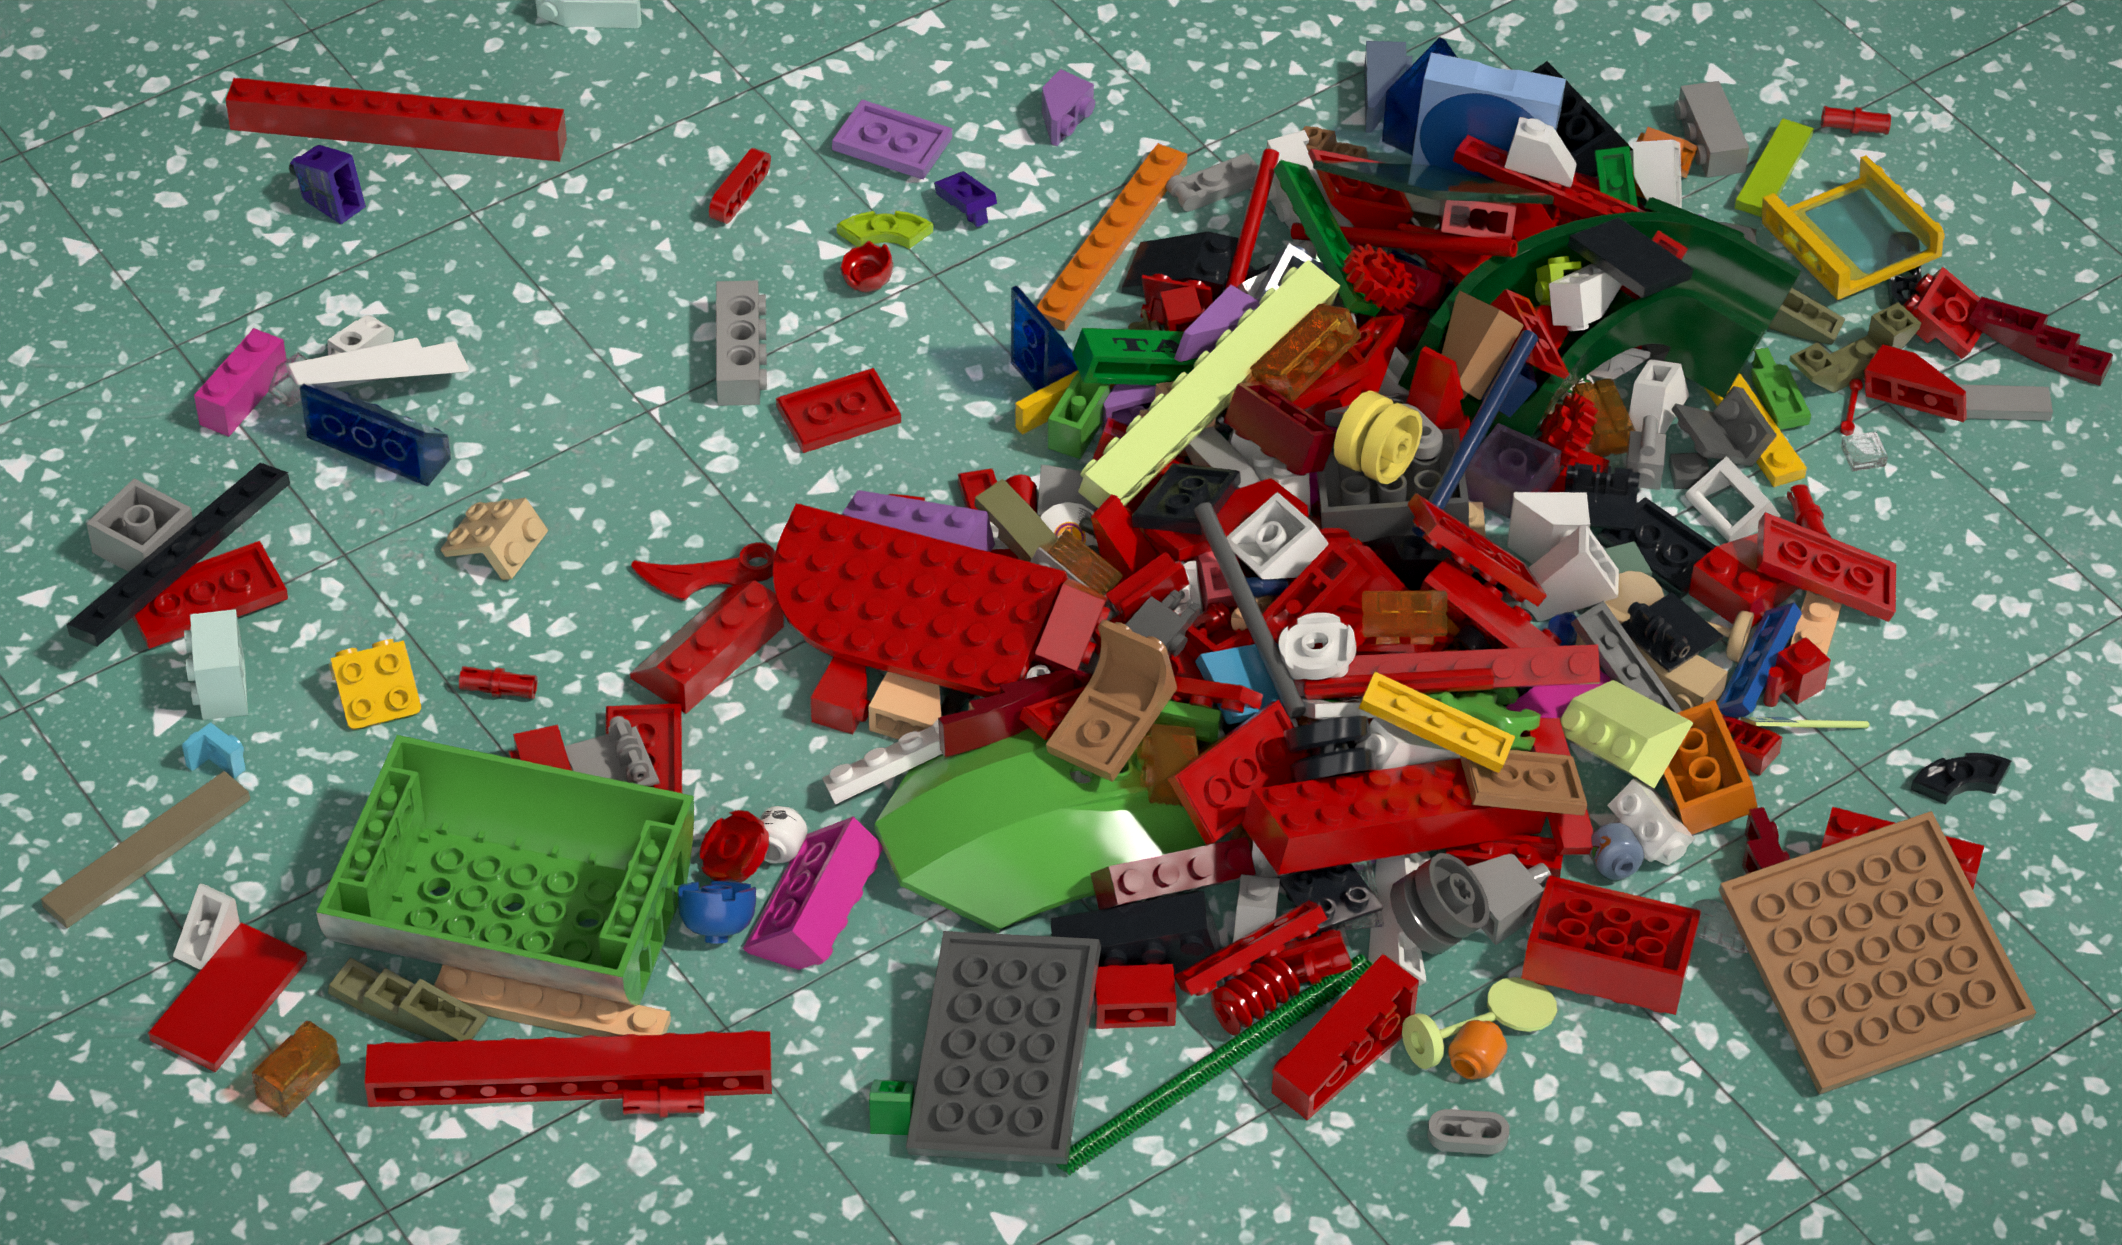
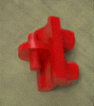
(1317, 957)

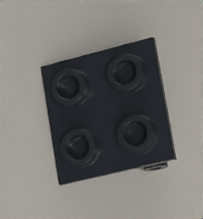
(1609, 496)
(1669, 631)
(1337, 890)

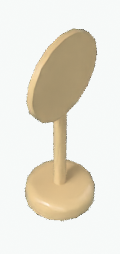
(1642, 588)

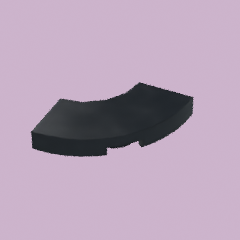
(1956, 775)

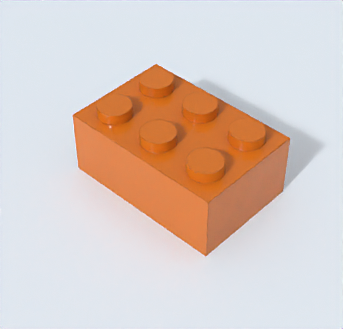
(1707, 773)

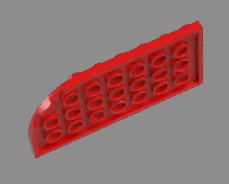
(912, 601)

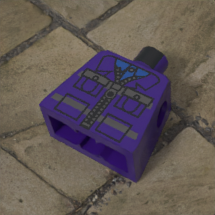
(329, 182)

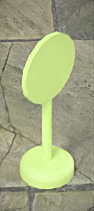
(1511, 1001)

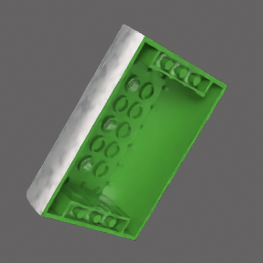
(505, 836)

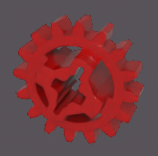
(1379, 277)
(1569, 426)

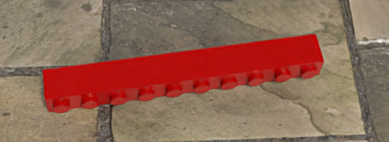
(396, 119)
(566, 1068)

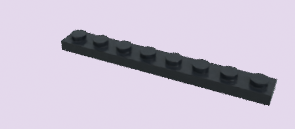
(177, 554)

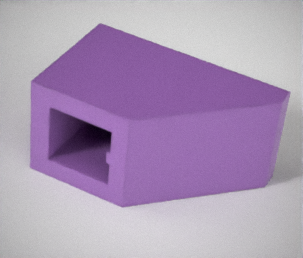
(1065, 104)

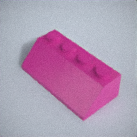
(815, 895)

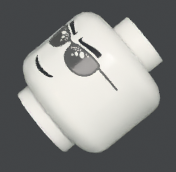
(786, 833)

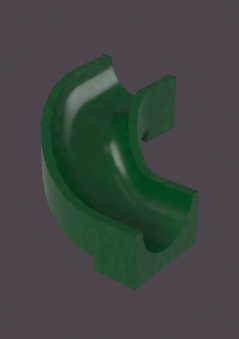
(1706, 321)

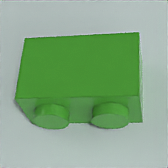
(1077, 417)

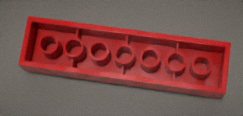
(1375, 817)

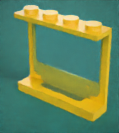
(1856, 232)

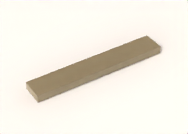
(145, 849)

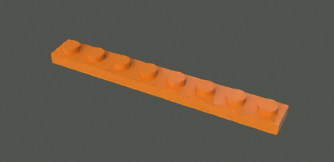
(1111, 236)

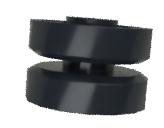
(1329, 745)

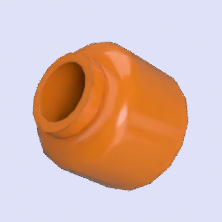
(1477, 1049)

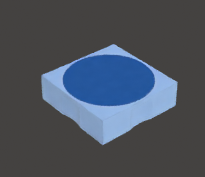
(1481, 102)

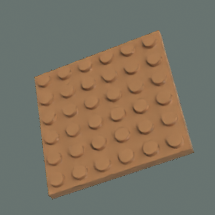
(1876, 952)

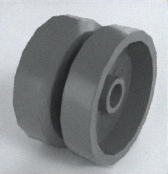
(1439, 903)

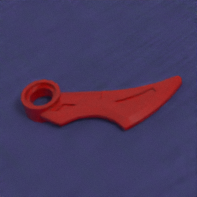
(685, 579)

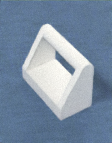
(1721, 476)

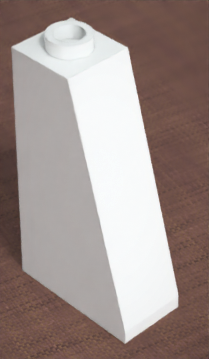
(1400, 748)

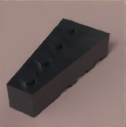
(1582, 127)
(1149, 932)

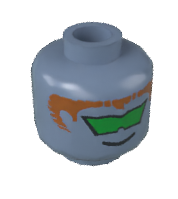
(1616, 849)

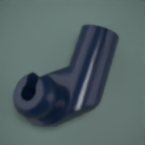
(1266, 587)

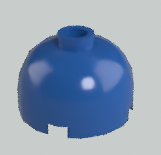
(716, 908)

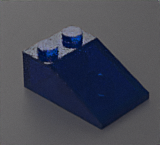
(1036, 346)

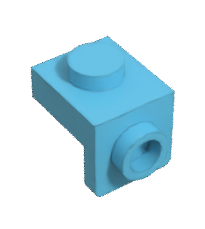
(216, 746)

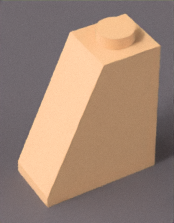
(903, 706)

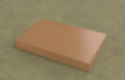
(1528, 783)

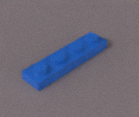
(1760, 655)

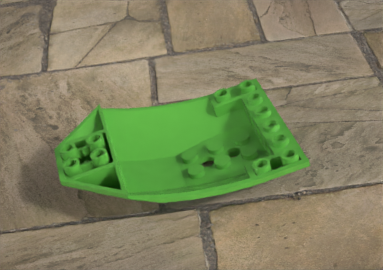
(1015, 833)

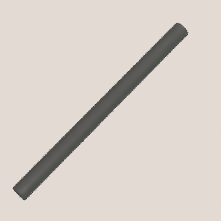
(1250, 611)

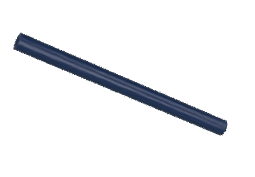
(1481, 422)

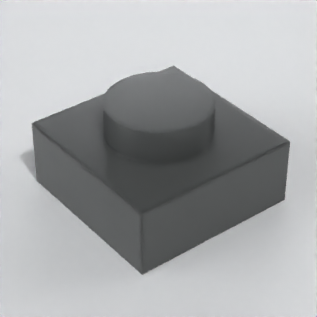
(1687, 469)

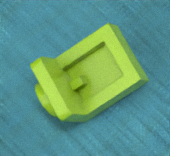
(1552, 272)

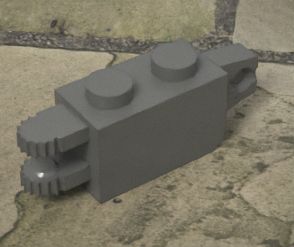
(1163, 623)

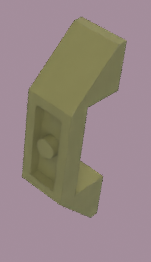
(1836, 370)

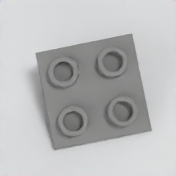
(614, 755)

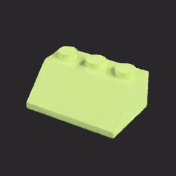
(1625, 730)

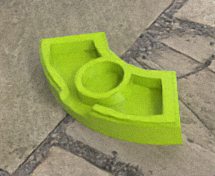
(895, 228)

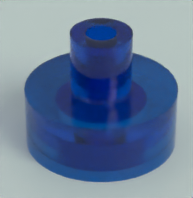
(1563, 629)

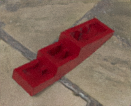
(2030, 336)
(998, 715)

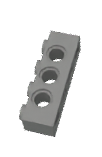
(739, 344)

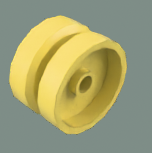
(1378, 437)

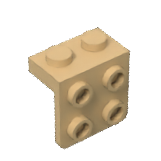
(500, 530)

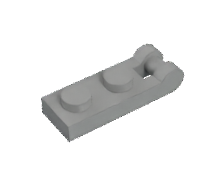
(1214, 182)

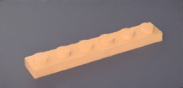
(550, 1006)

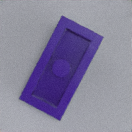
(967, 195)

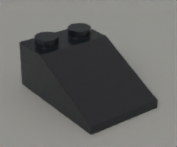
(1183, 258)

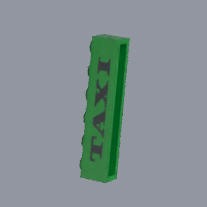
(1129, 356)

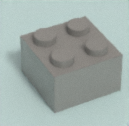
(135, 524)

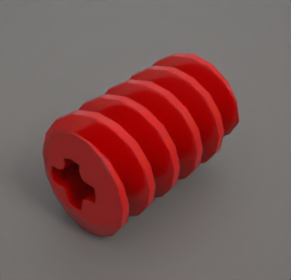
(1253, 993)

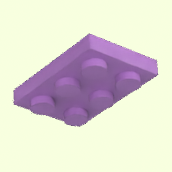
(892, 139)

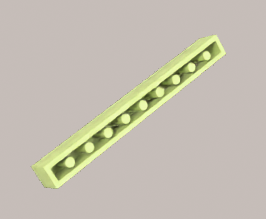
(1205, 391)

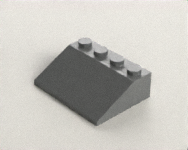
(1381, 510)

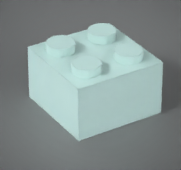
(216, 664)

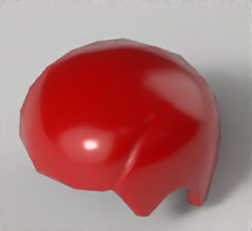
(867, 267)

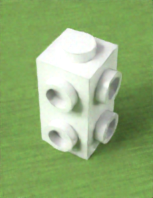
(1652, 822)

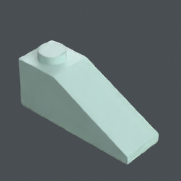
(591, 13)

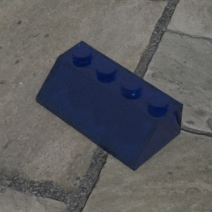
(374, 434)

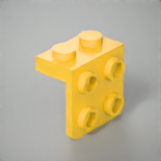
(375, 684)

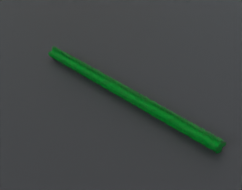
(1212, 1063)

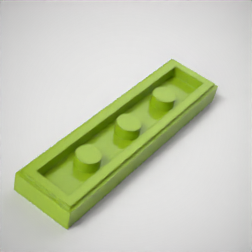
(1774, 165)

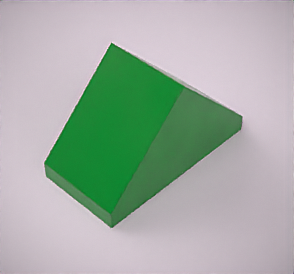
(891, 1106)

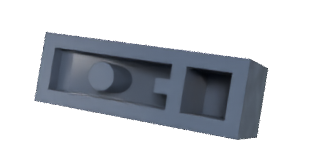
(1382, 68)

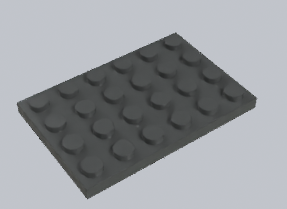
(1004, 1047)

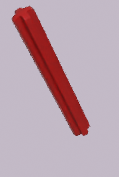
(1420, 681)

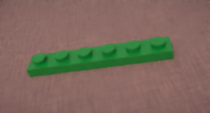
(1322, 231)

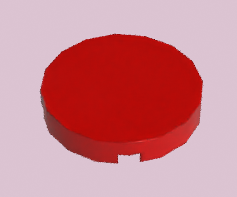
(734, 847)

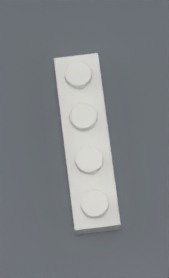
(883, 763)

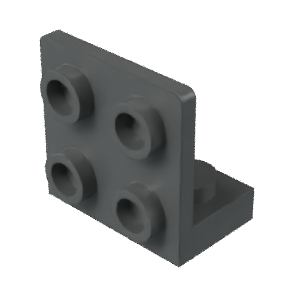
(1731, 430)

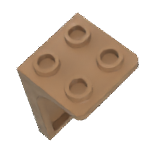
(1117, 704)

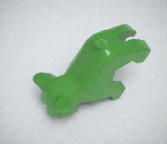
(1483, 707)

